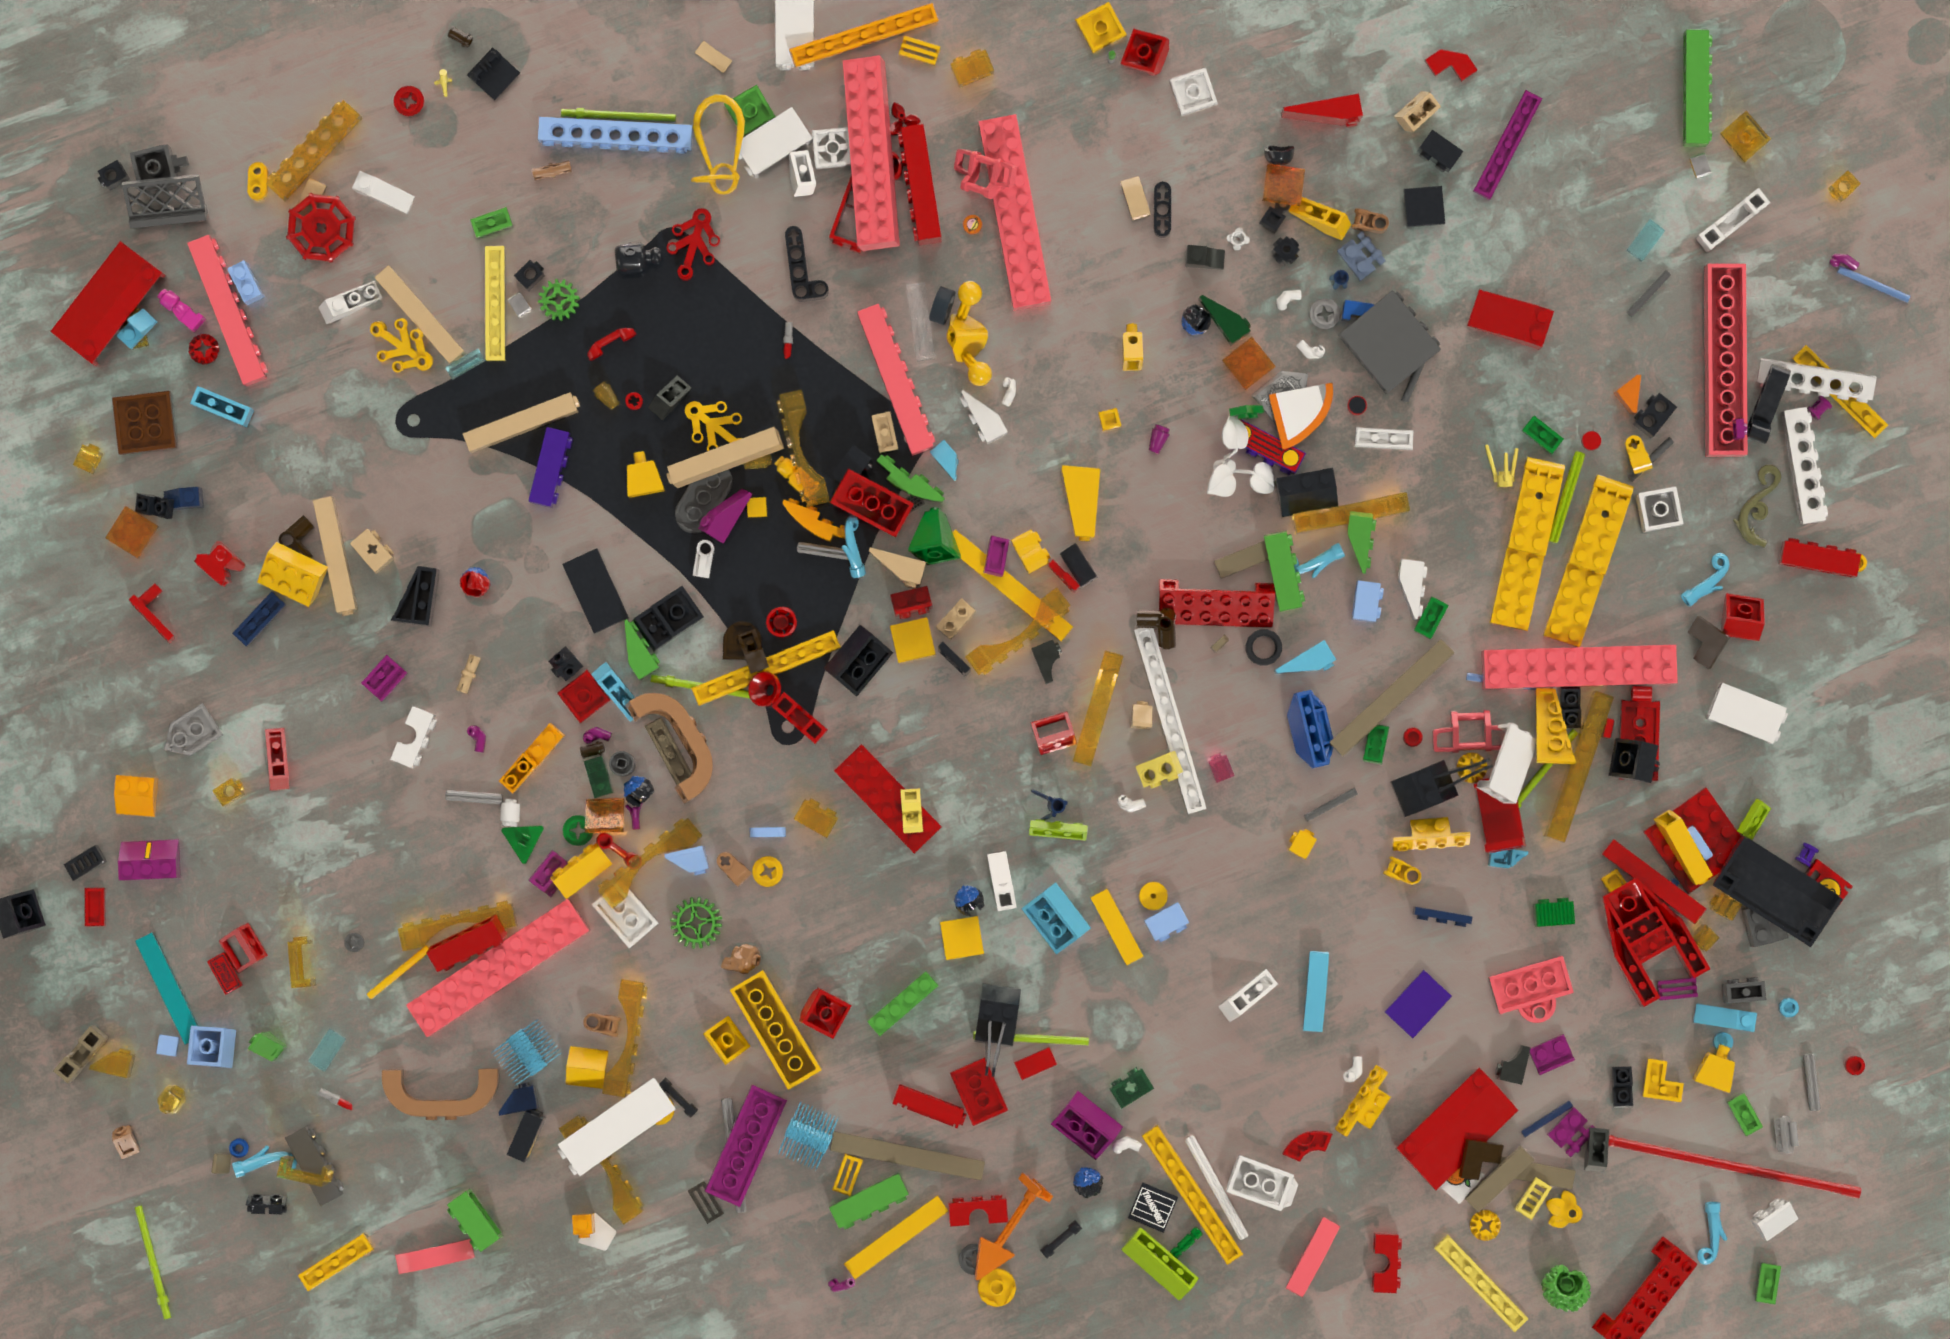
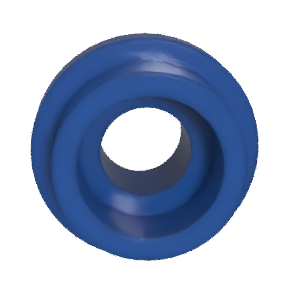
(232, 1148)

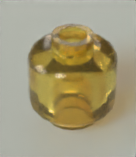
(171, 1099)

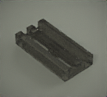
(699, 1206)

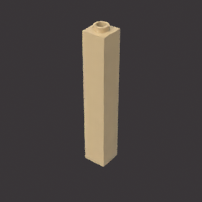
(419, 315)
(521, 422)
(724, 457)
(335, 555)

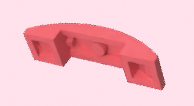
(434, 1256)

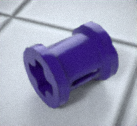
(1801, 858)

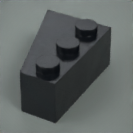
(419, 598)

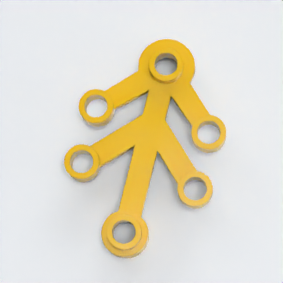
(404, 346)
(712, 424)

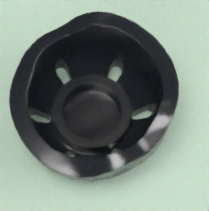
(1279, 155)

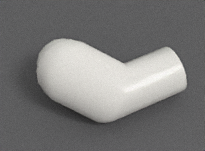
(1311, 352)
(1011, 391)

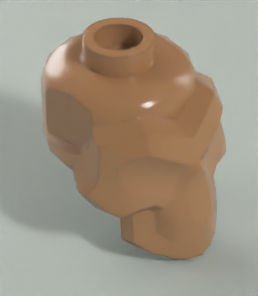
(742, 959)

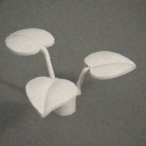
(1221, 481)

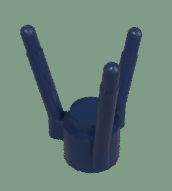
(1055, 805)

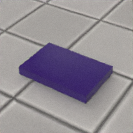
(1418, 1004)

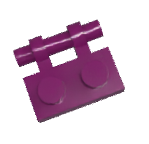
(1567, 1128)

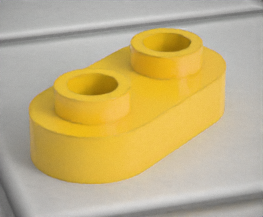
(257, 181)

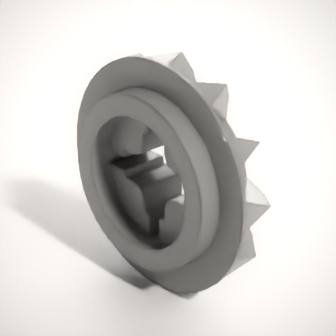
(1329, 306)

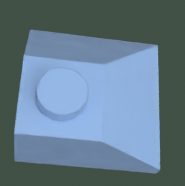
(690, 859)

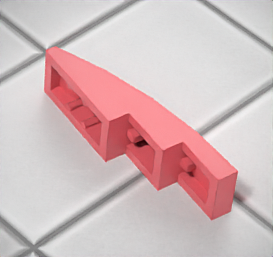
(1312, 1257)

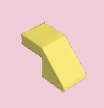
(911, 810)

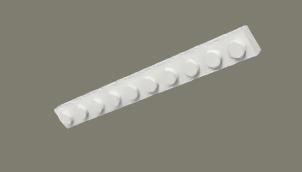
(1169, 718)

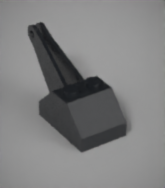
(1430, 786)
(997, 1020)

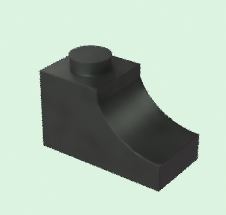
(1204, 257)
(669, 397)
(1045, 657)
(1514, 1069)
(1597, 1150)

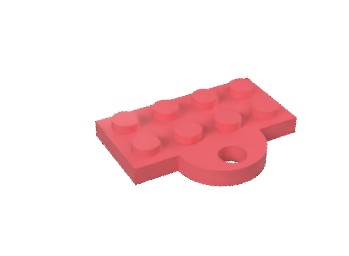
(1532, 988)

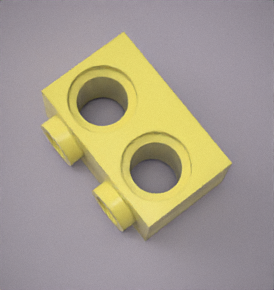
(1158, 767)

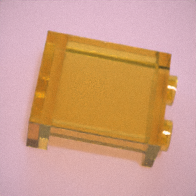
(296, 963)
(287, 1172)

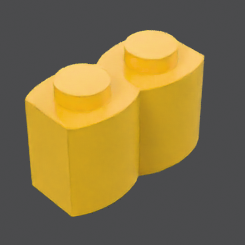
(1030, 551)

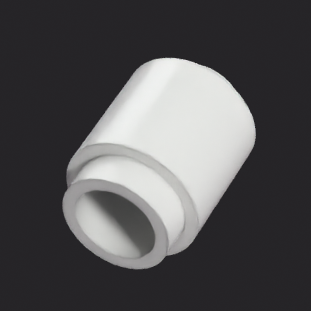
(510, 813)

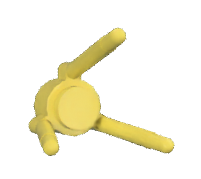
(1505, 478)

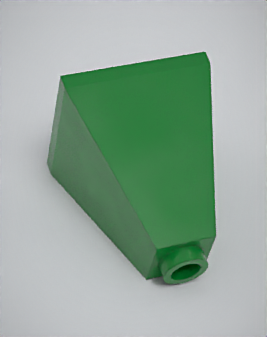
(934, 539)

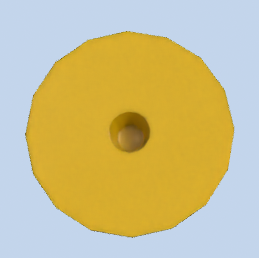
(1153, 896)

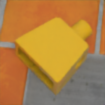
(1132, 348)
(643, 477)
(1716, 1069)

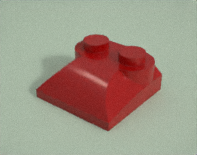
(1146, 52)
(824, 1012)

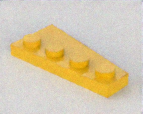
(1551, 734)

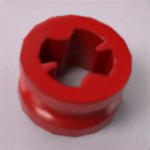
(637, 396)

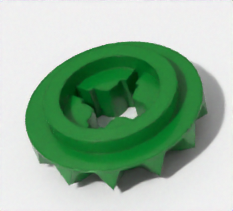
(570, 836)

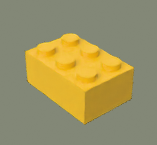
(292, 574)

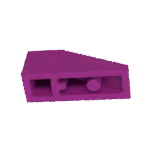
(724, 516)

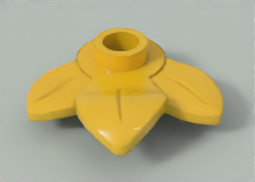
(1561, 1208)

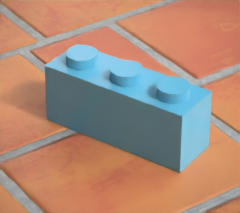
(222, 406)

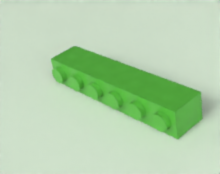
(1696, 88)

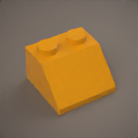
(135, 795)

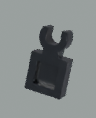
(1273, 217)

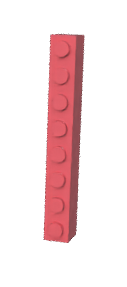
(227, 310)
(895, 379)

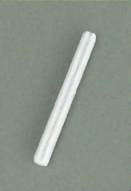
(1216, 1187)

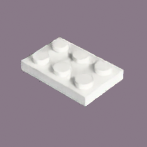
(628, 919)

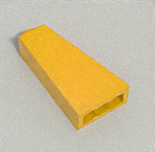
(1082, 497)
(1683, 847)

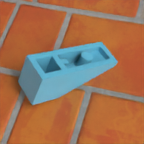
(1311, 660)
(614, 688)
(1725, 1017)

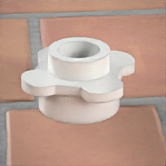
(1243, 239)

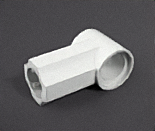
(703, 561)

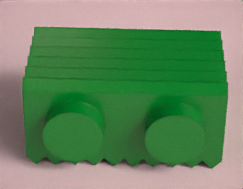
(1554, 913)

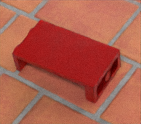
(1500, 823)

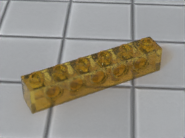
(324, 148)

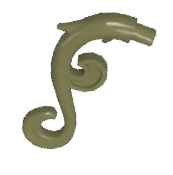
(1742, 522)

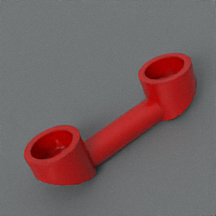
(595, 350)
(605, 841)

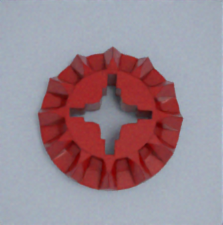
(404, 93)
(211, 353)

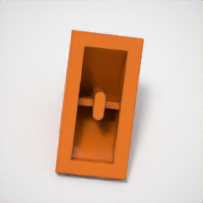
(1629, 394)

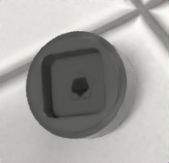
(354, 942)

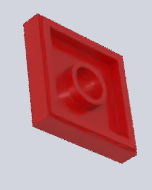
(583, 696)

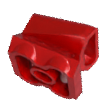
(219, 563)

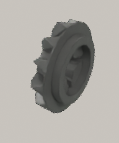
(966, 1264)

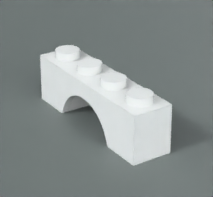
(1732, 220)

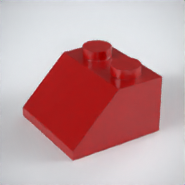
(1743, 617)

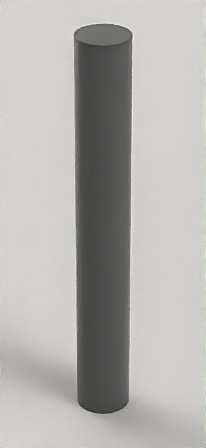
(1649, 292)
(1411, 384)
(1654, 455)
(1331, 804)

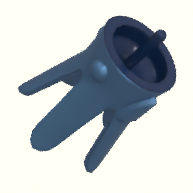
(1340, 278)

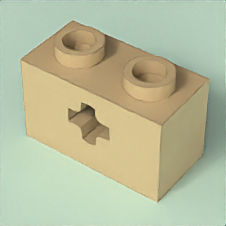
(1417, 111)
(362, 546)
(955, 619)

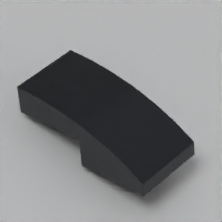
(154, 505)
(1078, 565)
(1570, 706)
(1622, 1087)

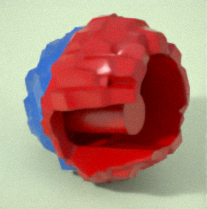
(475, 582)

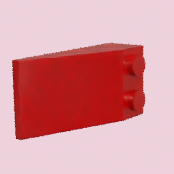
(1333, 111)
(1511, 319)
(872, 502)

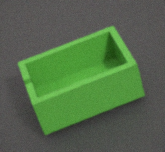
(474, 1220)

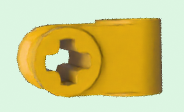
(1638, 457)
(1401, 871)

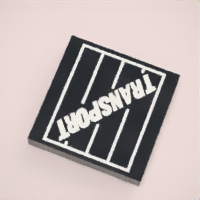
(1152, 1207)

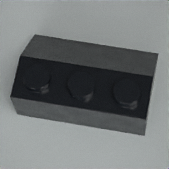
(1307, 492)
(858, 660)

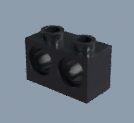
(1658, 418)

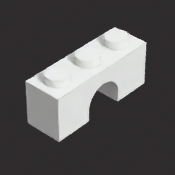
(422, 723)

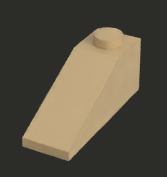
(1141, 715)

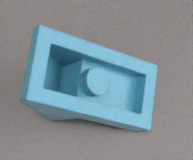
(137, 328)

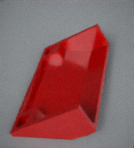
(106, 302)
(1470, 1113)

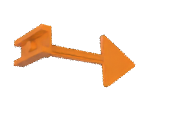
(993, 1255)

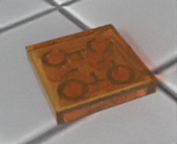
(1283, 185)
(1248, 363)
(132, 532)
(604, 815)

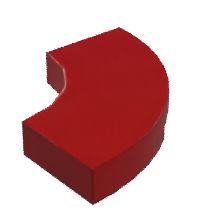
(1306, 1143)

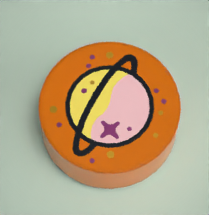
(972, 224)

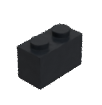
(1439, 151)

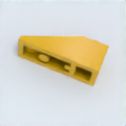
(1322, 218)

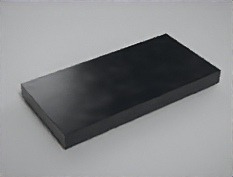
(595, 591)
(954, 659)

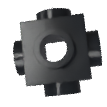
(1283, 257)
(565, 664)

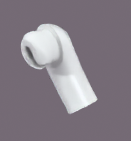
(1286, 296)
(1130, 805)
(1354, 1072)
(1124, 1143)

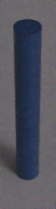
(1546, 1119)

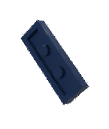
(259, 619)
(1442, 917)

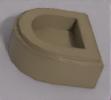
(1220, 643)

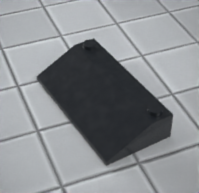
(1777, 891)

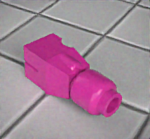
(182, 311)

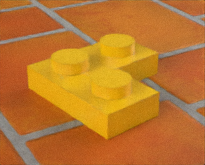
(1655, 1084)

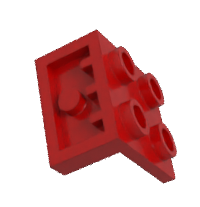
(911, 601)

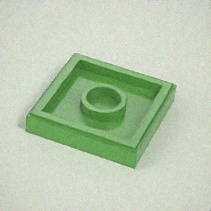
(754, 109)

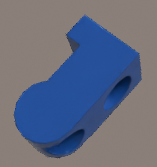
(1354, 309)

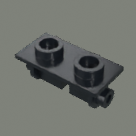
(257, 1203)

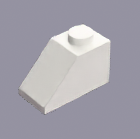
(801, 173)

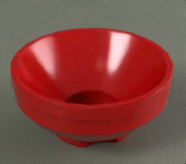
(758, 689)

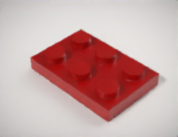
(978, 1092)

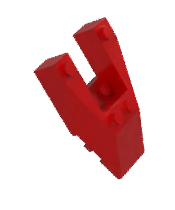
(1642, 929)

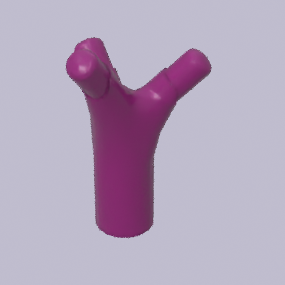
(635, 811)

